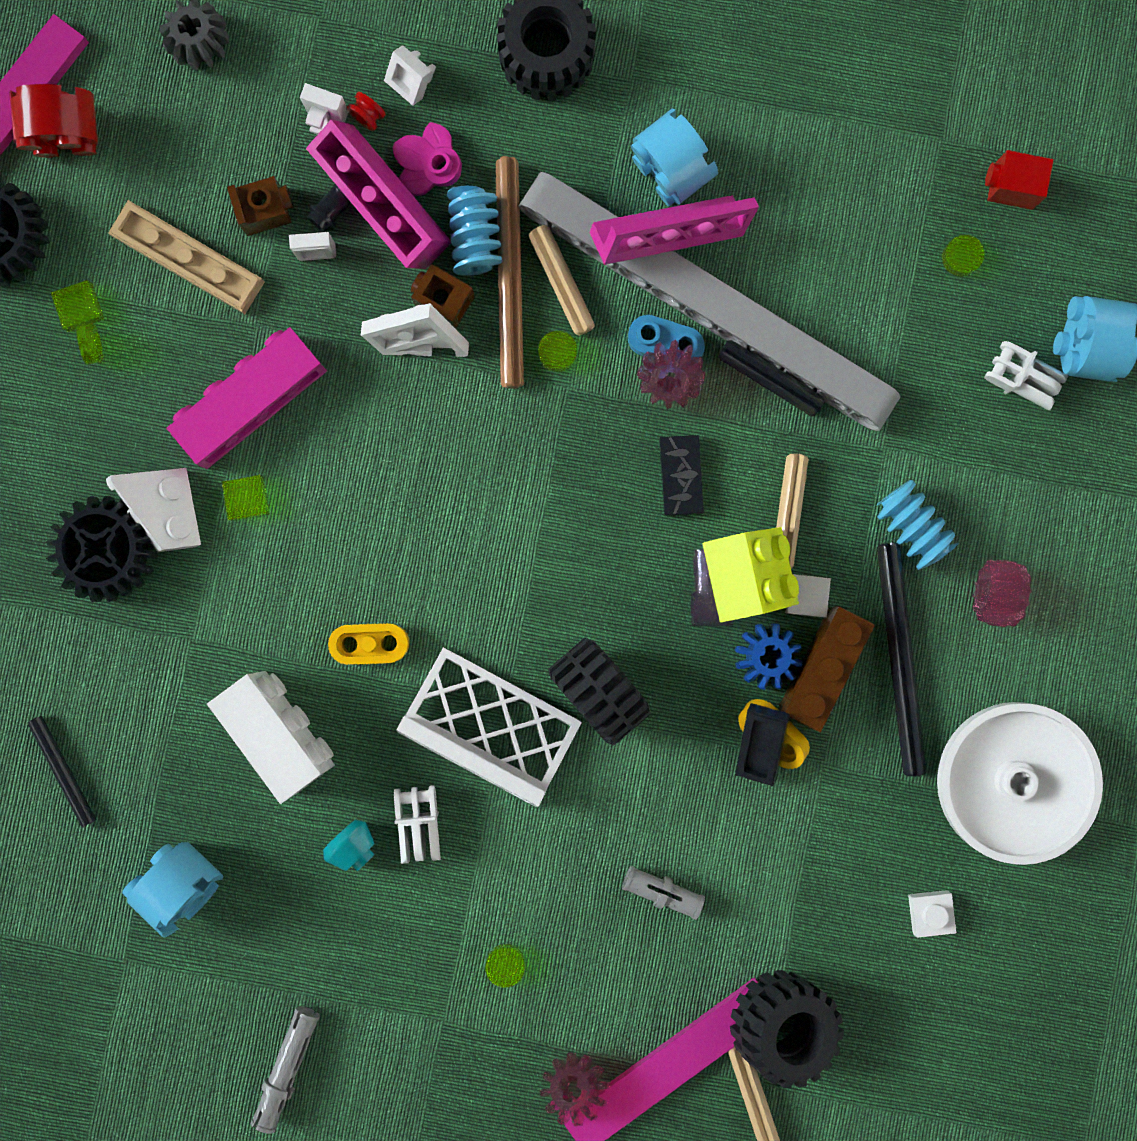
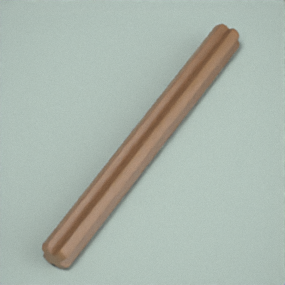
(509, 273)

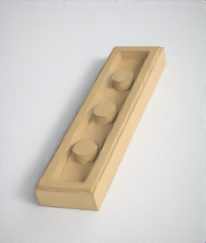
(186, 257)

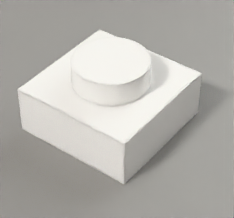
(932, 913)

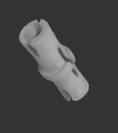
(688, 903)

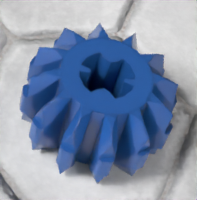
(779, 664)

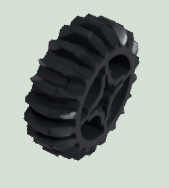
(24, 248)
(78, 569)

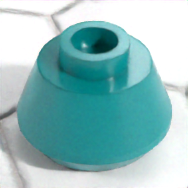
(350, 847)

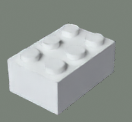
(272, 734)

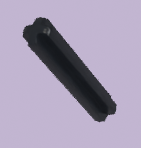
(771, 378)

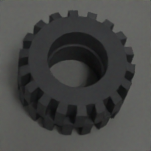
(552, 73)
(599, 691)
(808, 1045)

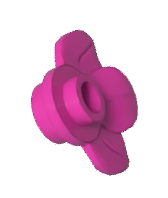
(422, 157)

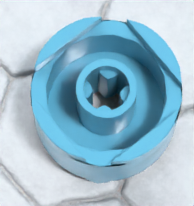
(674, 157)
(1098, 339)
(173, 887)

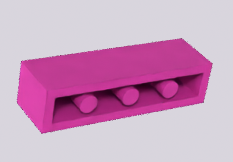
(378, 195)
(246, 398)

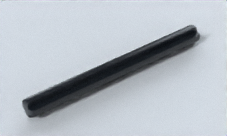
(901, 659)

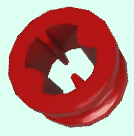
(365, 111)

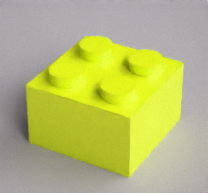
(751, 573)

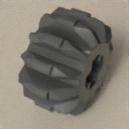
(184, 24)

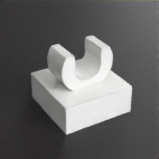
(408, 74)
(322, 107)

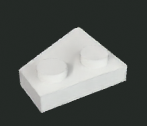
(413, 332)
(161, 505)

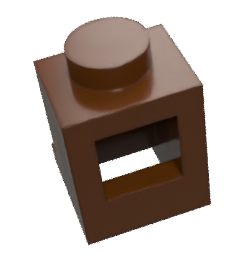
(261, 218)
(437, 281)

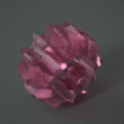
(678, 388)
(1001, 593)
(563, 1099)

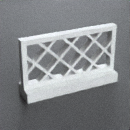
(472, 757)

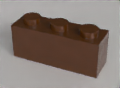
(826, 667)

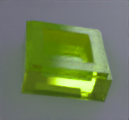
(77, 305)
(245, 498)

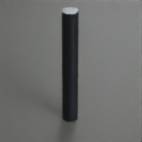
(61, 771)

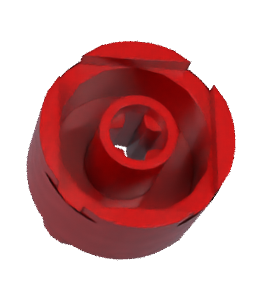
(53, 120)

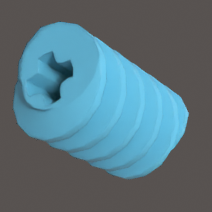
(473, 230)
(916, 525)

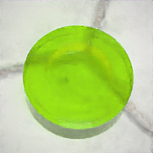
(963, 255)
(89, 343)
(557, 351)
(505, 965)

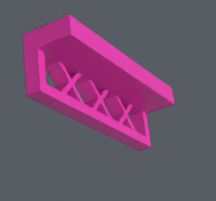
(672, 228)

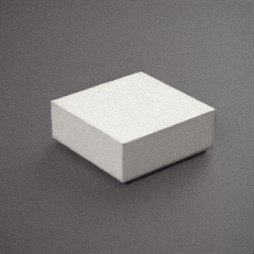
(312, 246)
(812, 596)

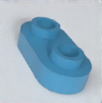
(665, 332)

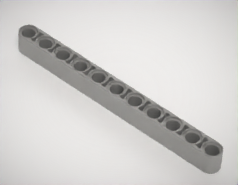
(719, 308)

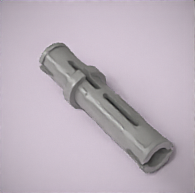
(280, 1082)

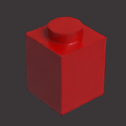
(1019, 179)

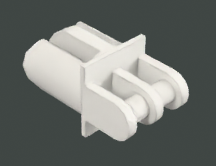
(1029, 378)
(417, 823)

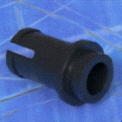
(328, 209)

